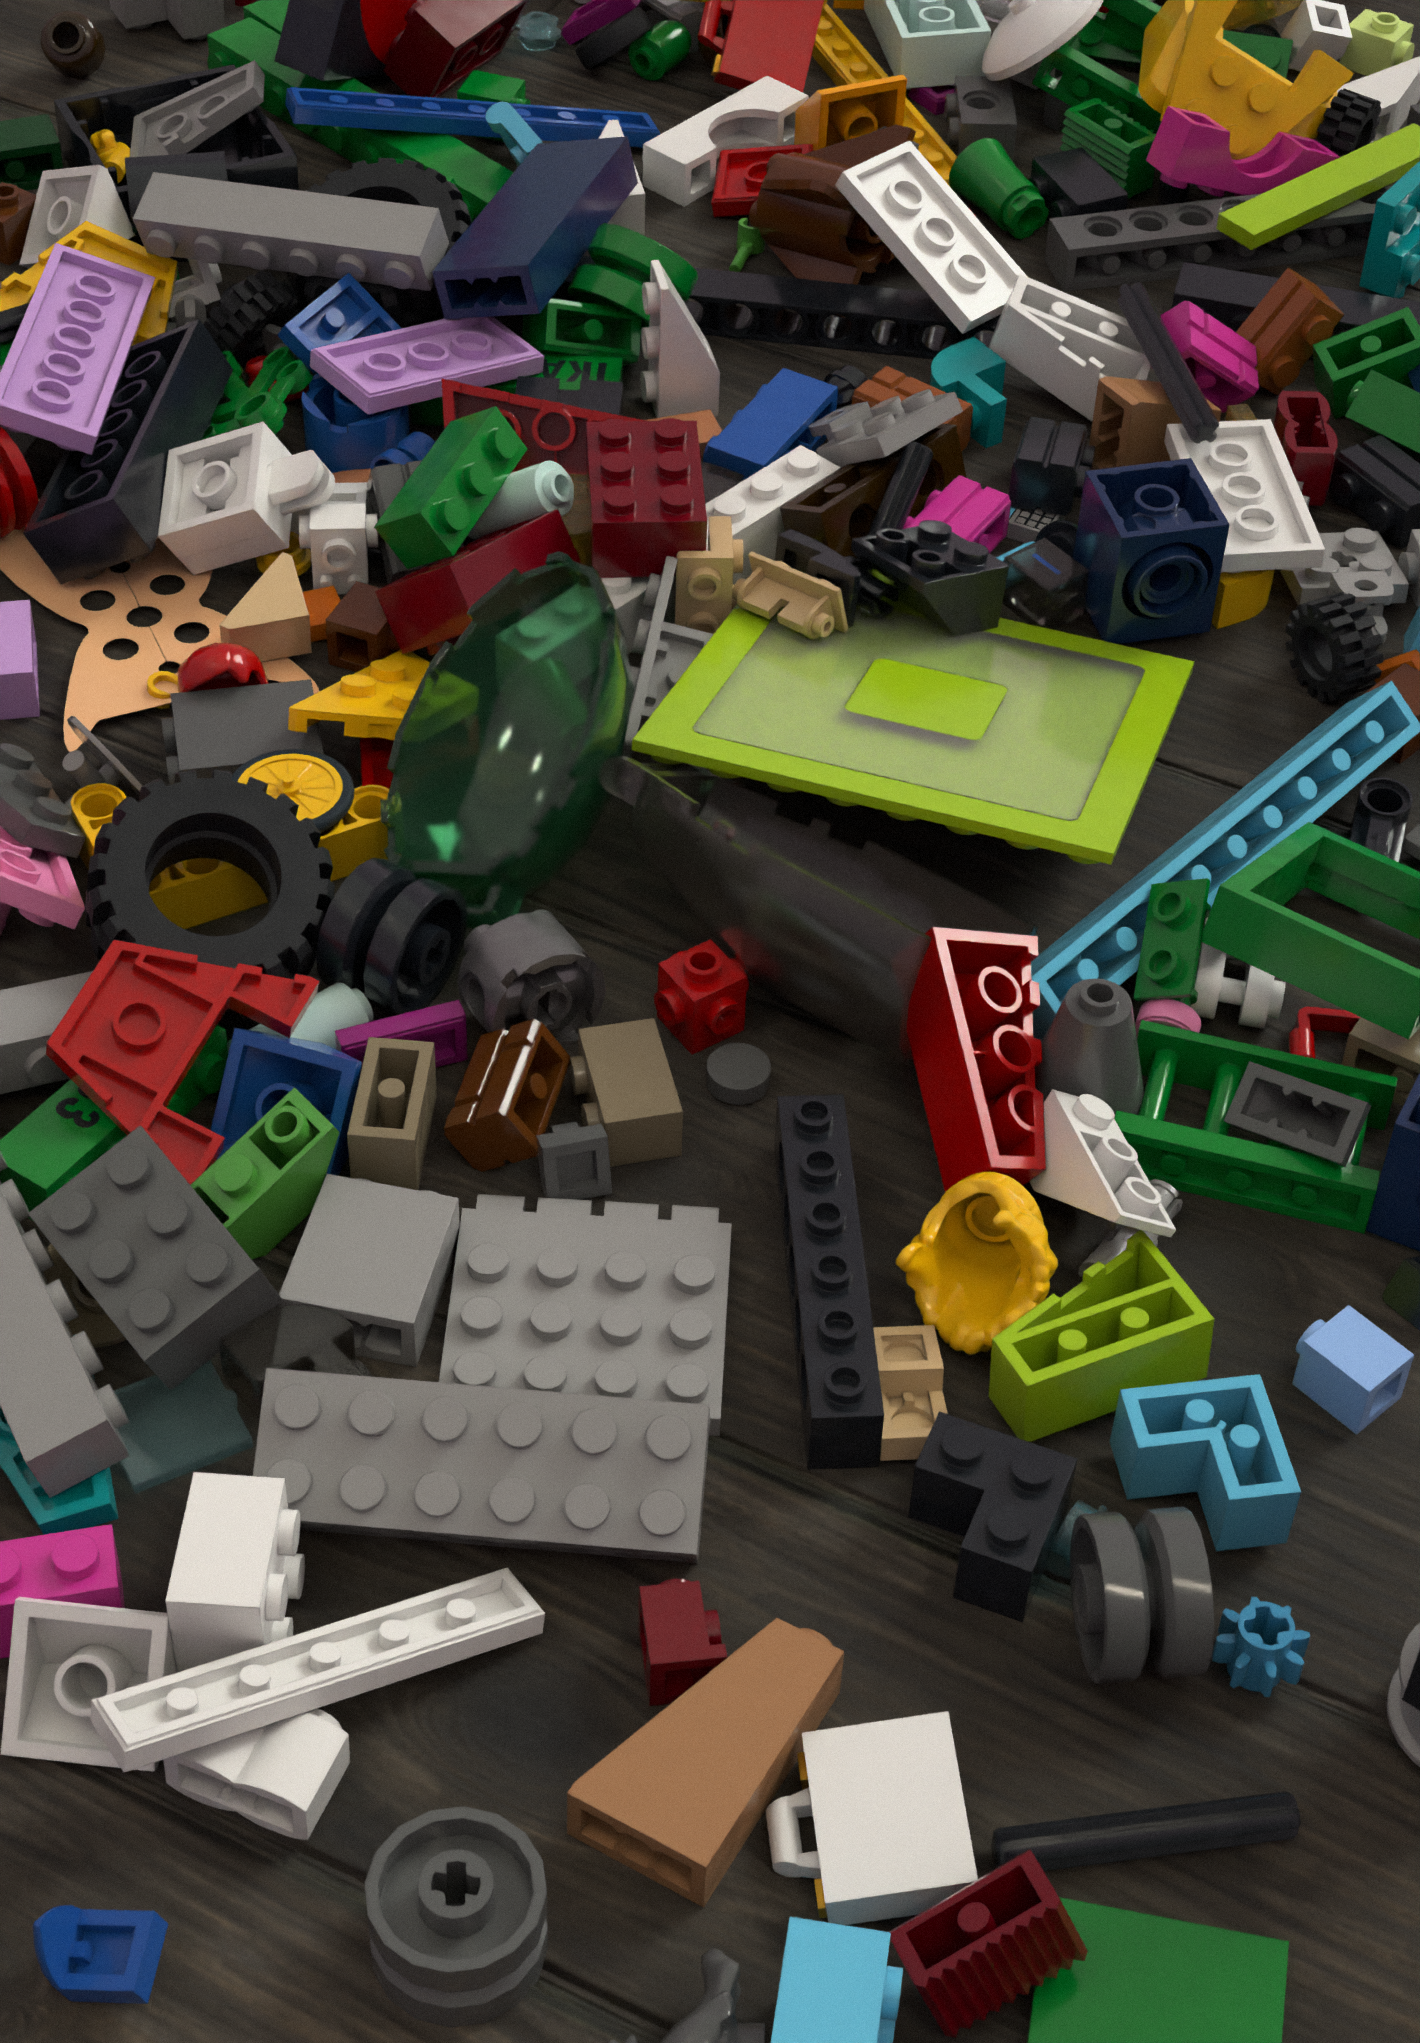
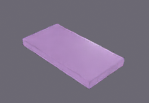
(409, 362)

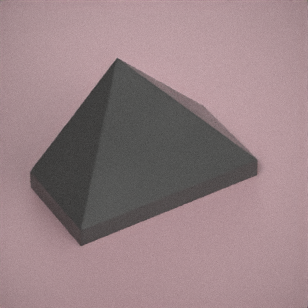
(1297, 1113)

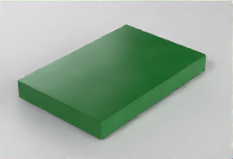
(1162, 1983)

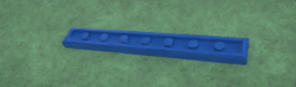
(456, 116)

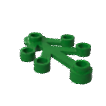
(256, 403)

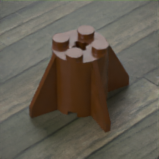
(812, 221)

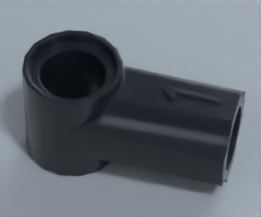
(1381, 816)

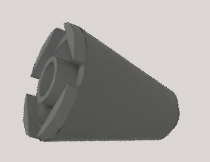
(1093, 1047)

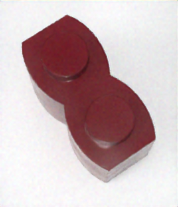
(1307, 440)

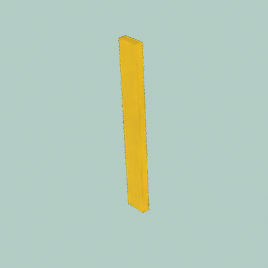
(850, 63)

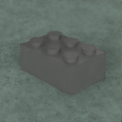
(154, 1257)

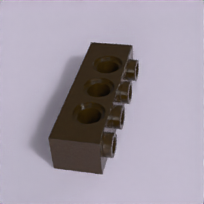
(849, 499)

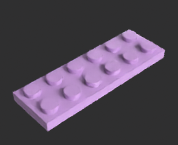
(72, 348)

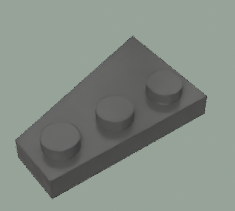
(32, 808)

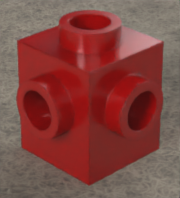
(701, 996)

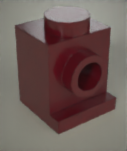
(676, 1638)

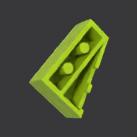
(1112, 1332)

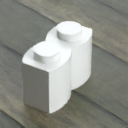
(269, 1774)

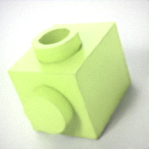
(1377, 42)

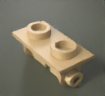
(809, 603)

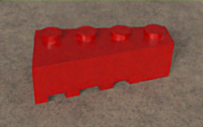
(545, 427)
(979, 1053)

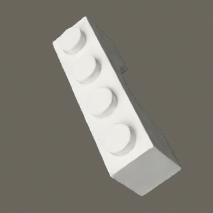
(684, 158)

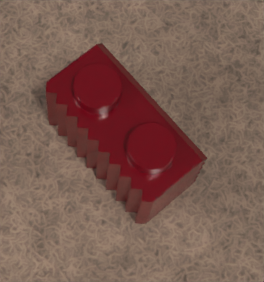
(988, 1943)

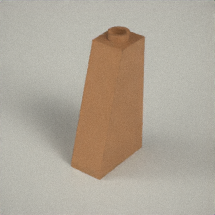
(708, 1765)

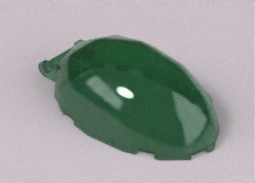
(511, 740)

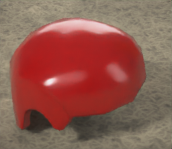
(220, 667)

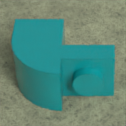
(977, 378)

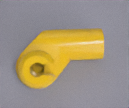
(110, 151)

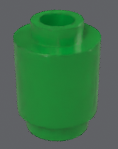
(660, 49)

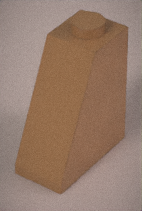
(1132, 422)

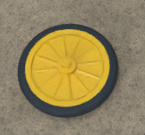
(308, 778)

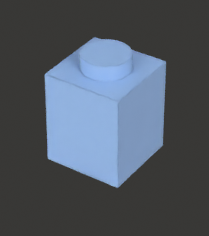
(1351, 1368)

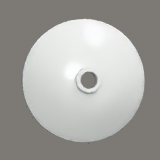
(1033, 32)

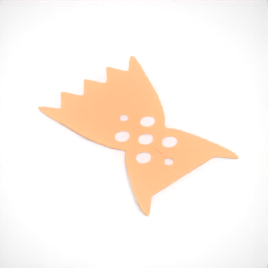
(111, 687)

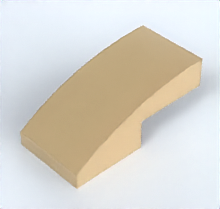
(910, 1388)

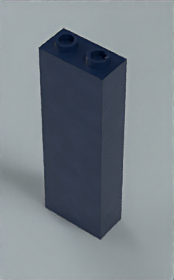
(535, 229)

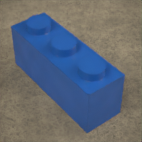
(773, 423)

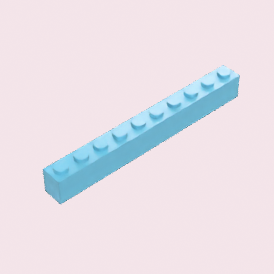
(1237, 833)

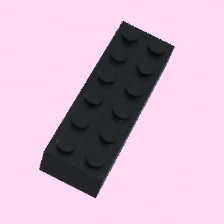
(111, 501)

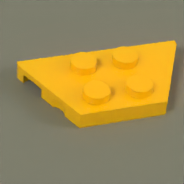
(366, 701)

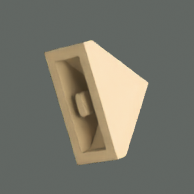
(271, 615)

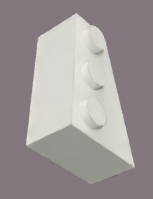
(1066, 343)

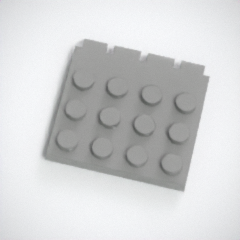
(590, 1300)

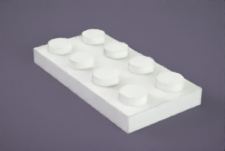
(932, 234)
(1256, 494)

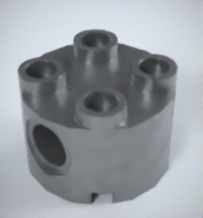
(528, 972)

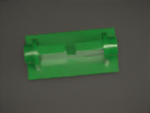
(1172, 941)

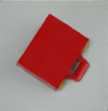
(761, 40)

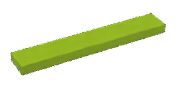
(1322, 189)

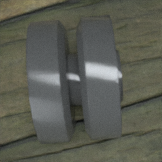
(1141, 1595)
(457, 1916)

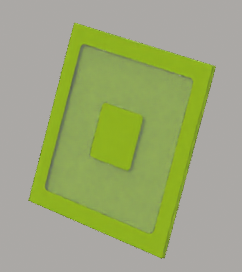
(971, 731)

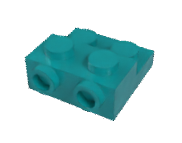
(1394, 239)

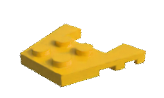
(1235, 92)
(99, 242)

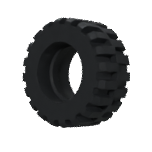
(398, 184)
(221, 823)

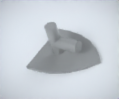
(86, 773)

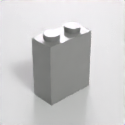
(376, 1261)

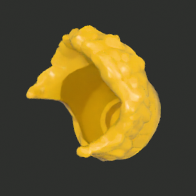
(979, 1260)

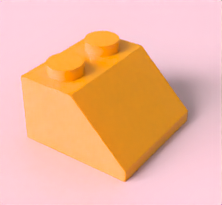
(850, 111)

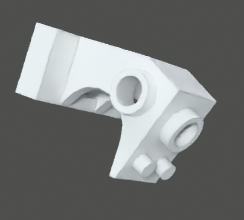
(339, 536)

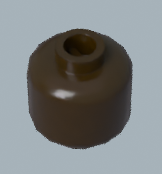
(72, 44)

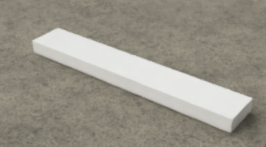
(314, 1669)

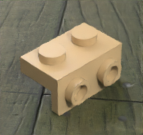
(706, 578)

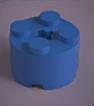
(343, 432)

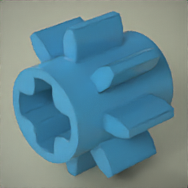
(1260, 1646)

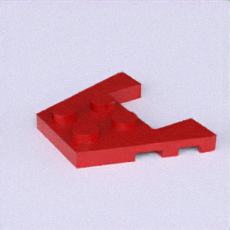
(143, 1028)

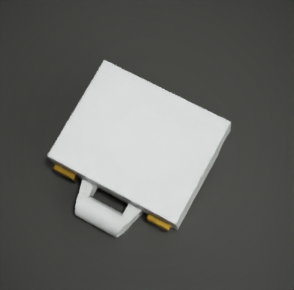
(883, 1819)

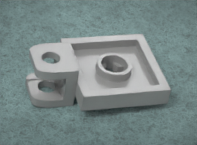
(868, 433)
(1357, 565)

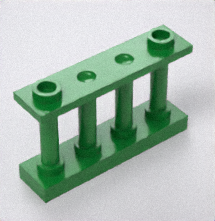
(1242, 1170)

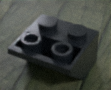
(938, 574)

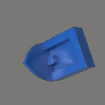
(99, 1952)

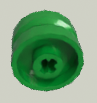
(622, 267)

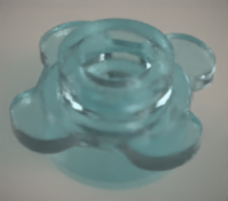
(538, 31)

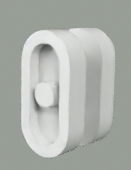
(1257, 995)

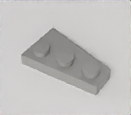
(197, 114)

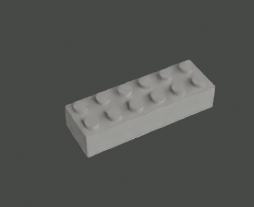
(486, 1464)

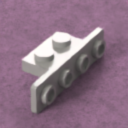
(665, 652)

